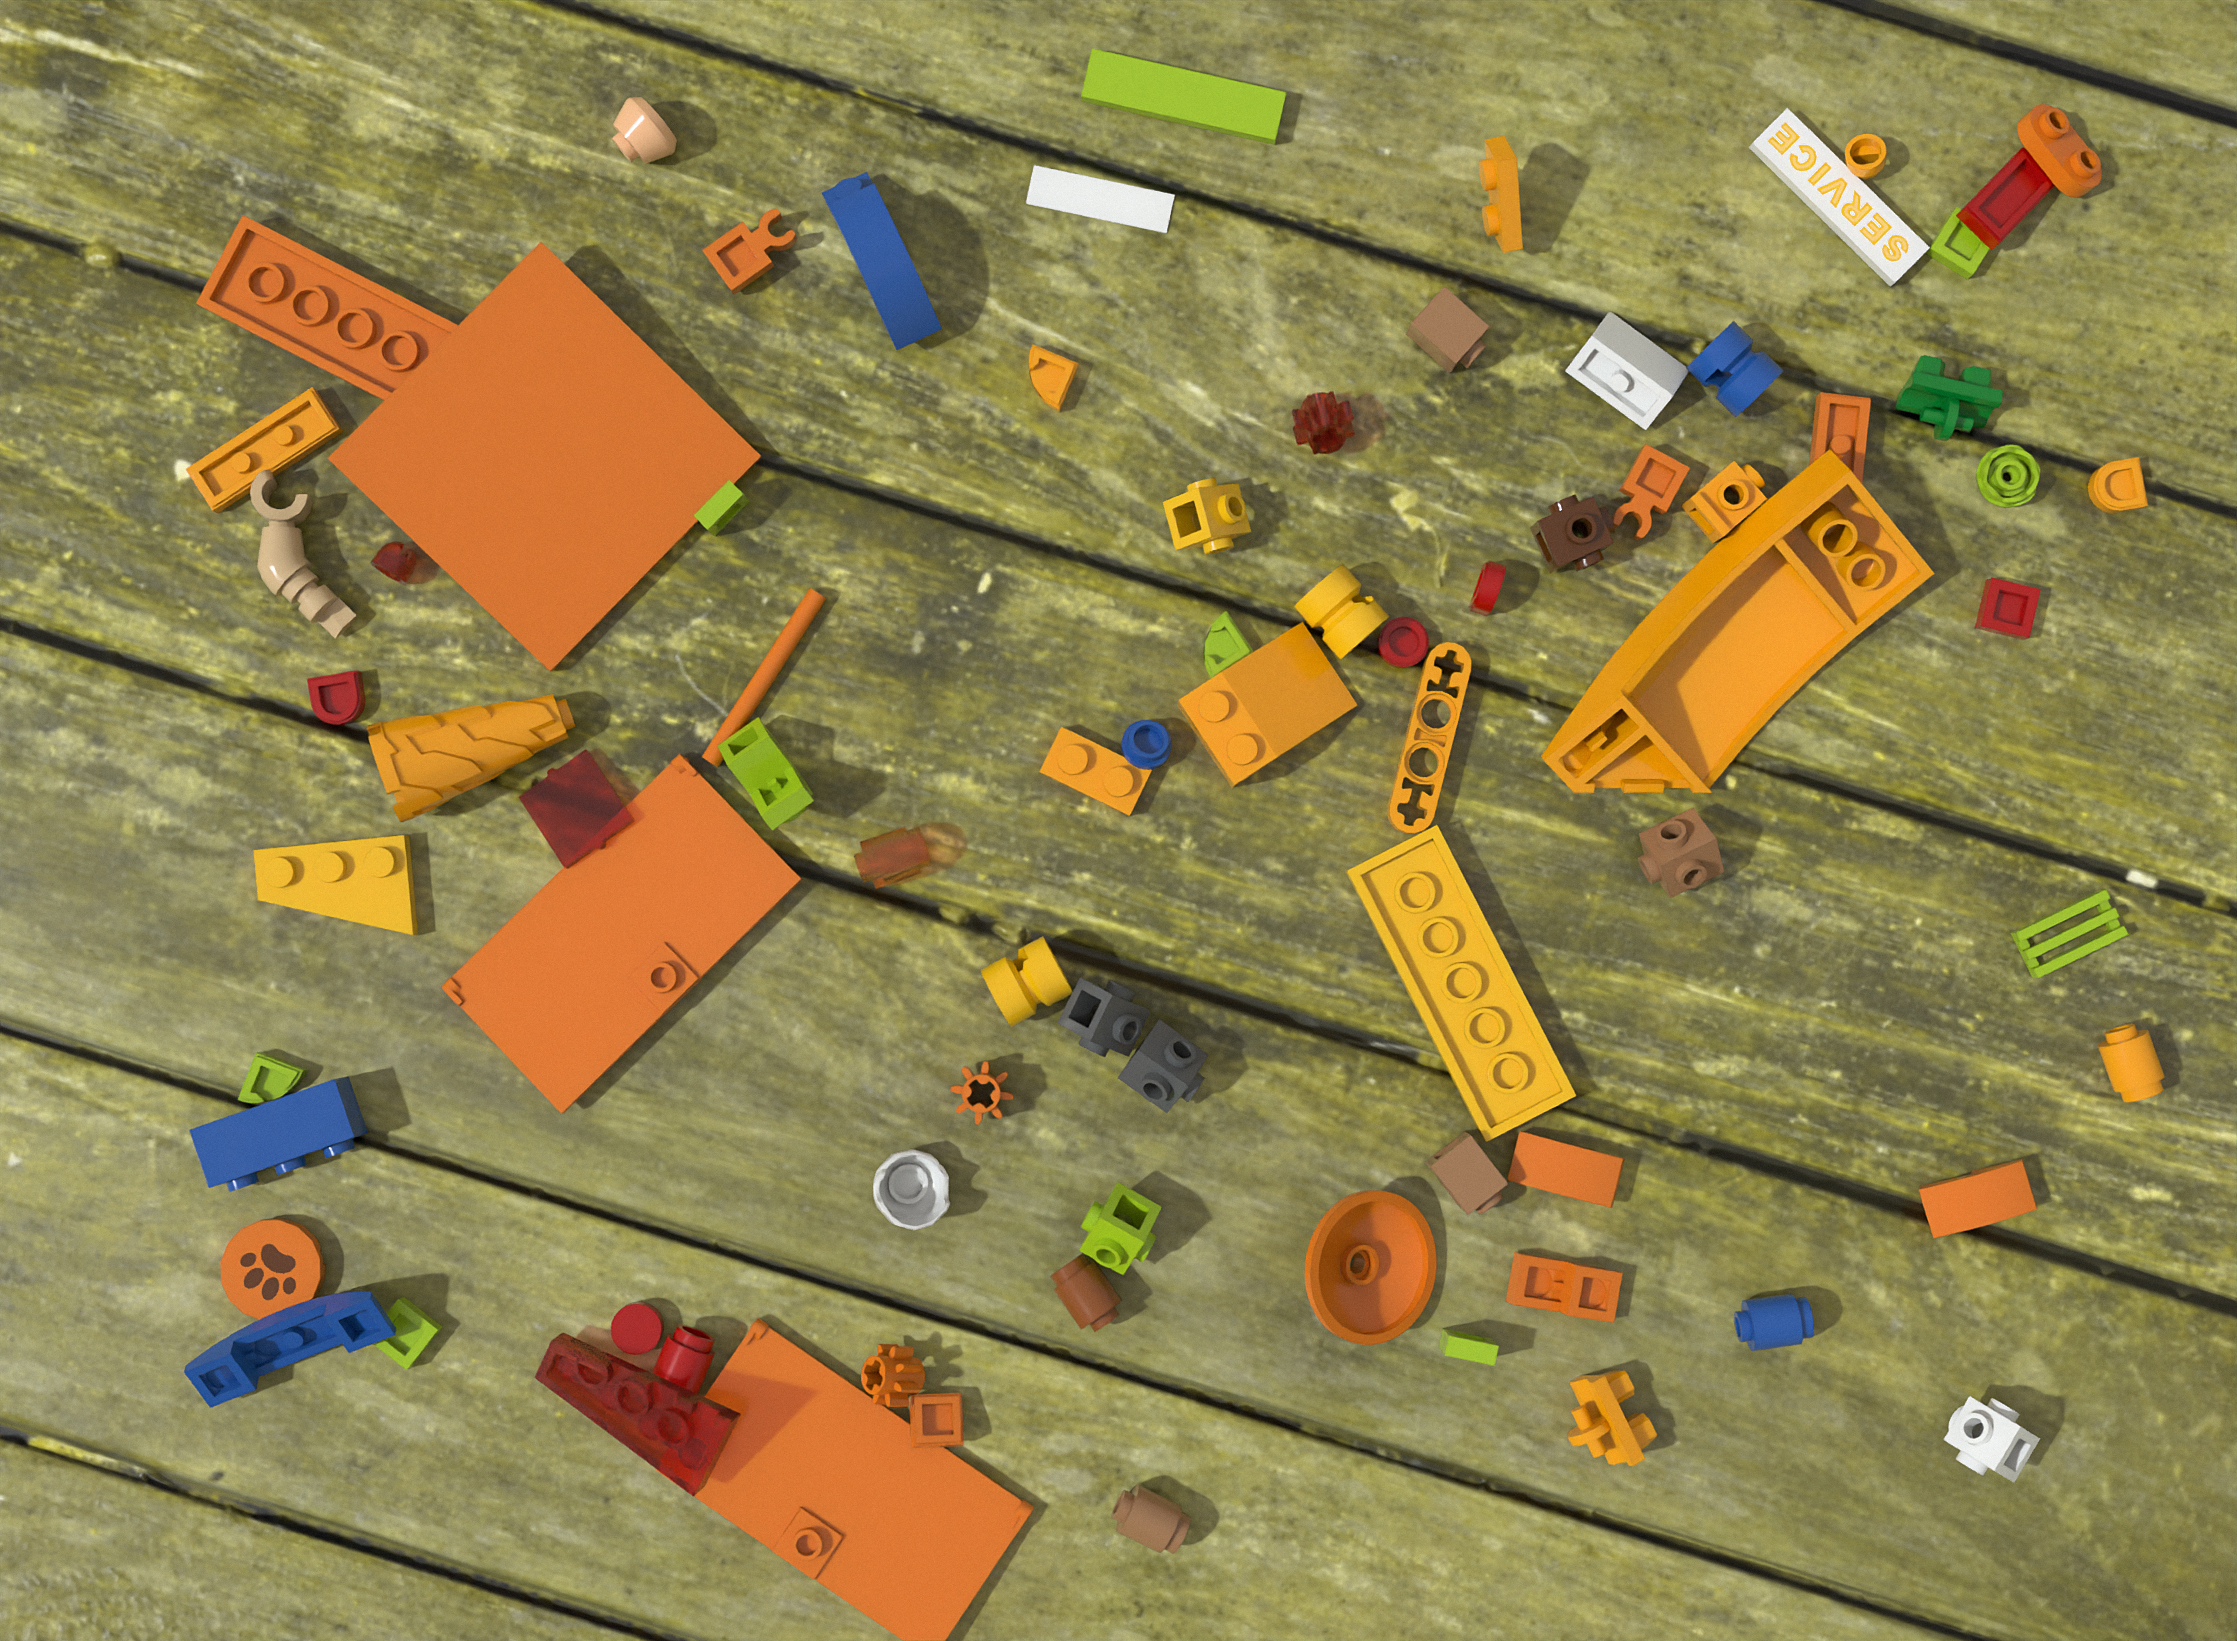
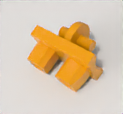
(1603, 1422)

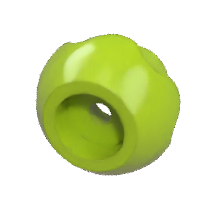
(2023, 474)

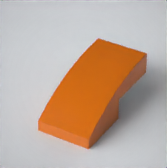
(1566, 1169)
(1978, 1198)
(1564, 1287)

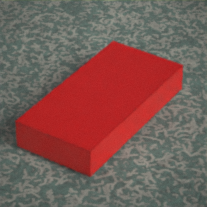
(2006, 199)

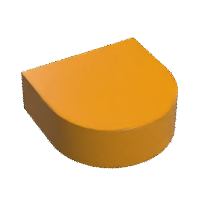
(2118, 486)

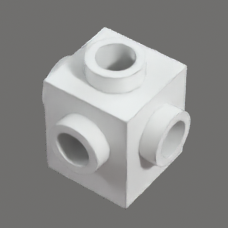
(1990, 1438)

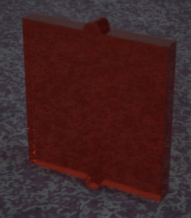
(576, 809)

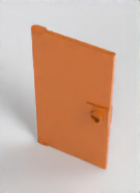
(621, 935)
(848, 1497)

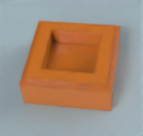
(936, 1420)

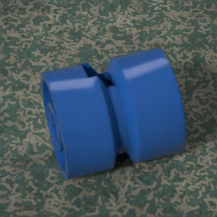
(1734, 369)

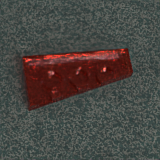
(646, 1413)

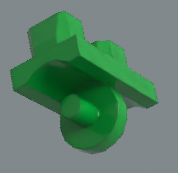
(1948, 401)

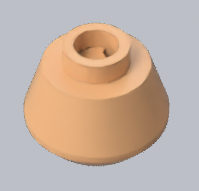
(642, 132)

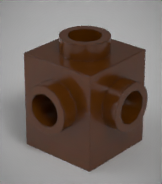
(1559, 543)

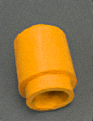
(2131, 1063)

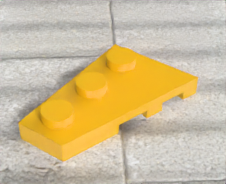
(345, 880)

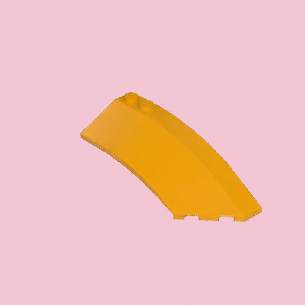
(1738, 637)

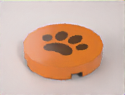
(272, 1267)

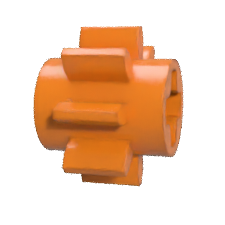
(981, 1106)
(893, 1375)

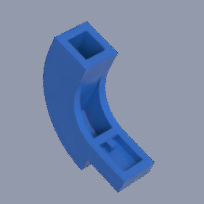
(882, 260)

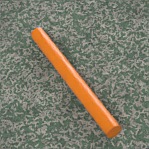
(766, 673)

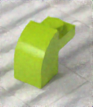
(766, 774)

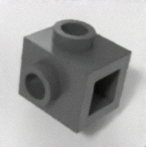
(1104, 1017)
(1165, 1067)

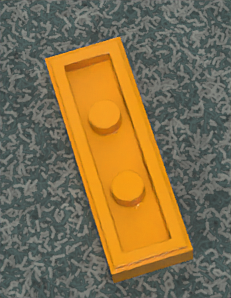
(269, 444)

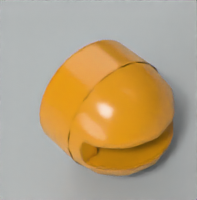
(1861, 154)

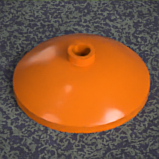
(1389, 1272)

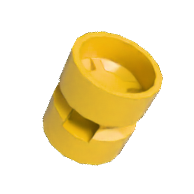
(1341, 611)
(1026, 981)

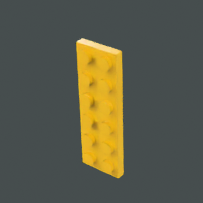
(1461, 983)

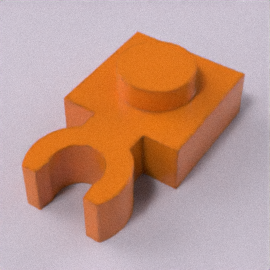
(743, 256)
(1651, 485)

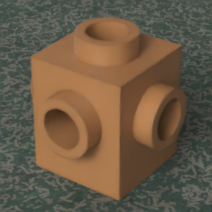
(1680, 853)

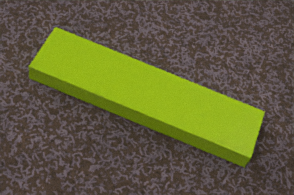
(1183, 96)

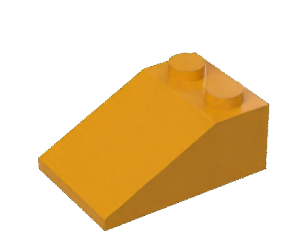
(1266, 704)

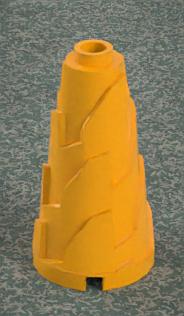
(458, 749)

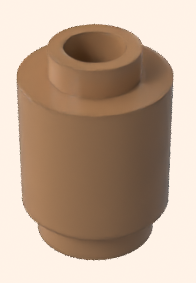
(1150, 1519)

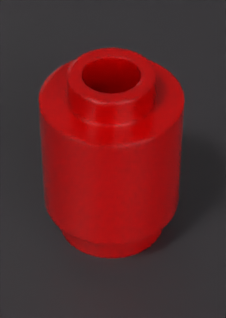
(685, 1357)

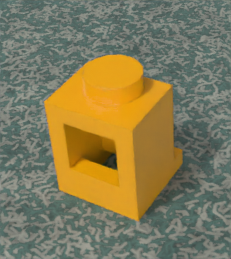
(1713, 512)

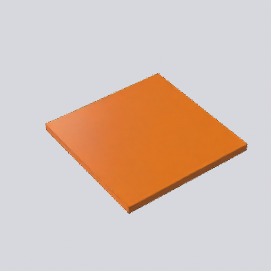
(544, 457)

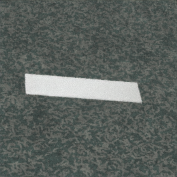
(1100, 199)

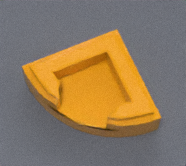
(1051, 376)

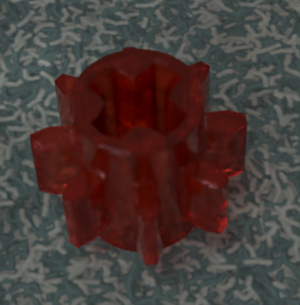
(1323, 423)

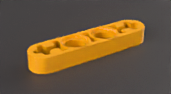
(1422, 736)

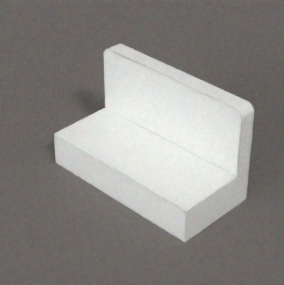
(1627, 370)

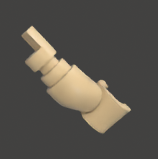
(284, 561)

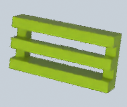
(2107, 916)

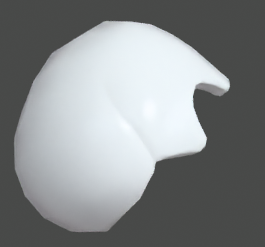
(911, 1189)

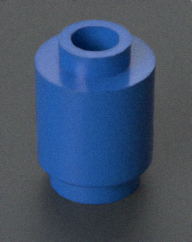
(1774, 1322)

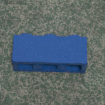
(279, 1134)

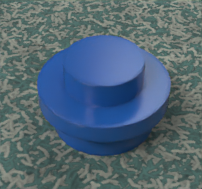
(1146, 744)

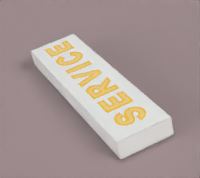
(1839, 197)

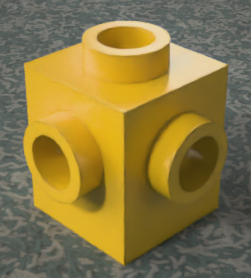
(1207, 516)

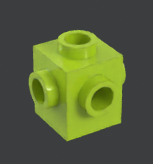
(1120, 1229)

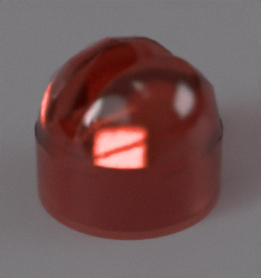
(393, 564)

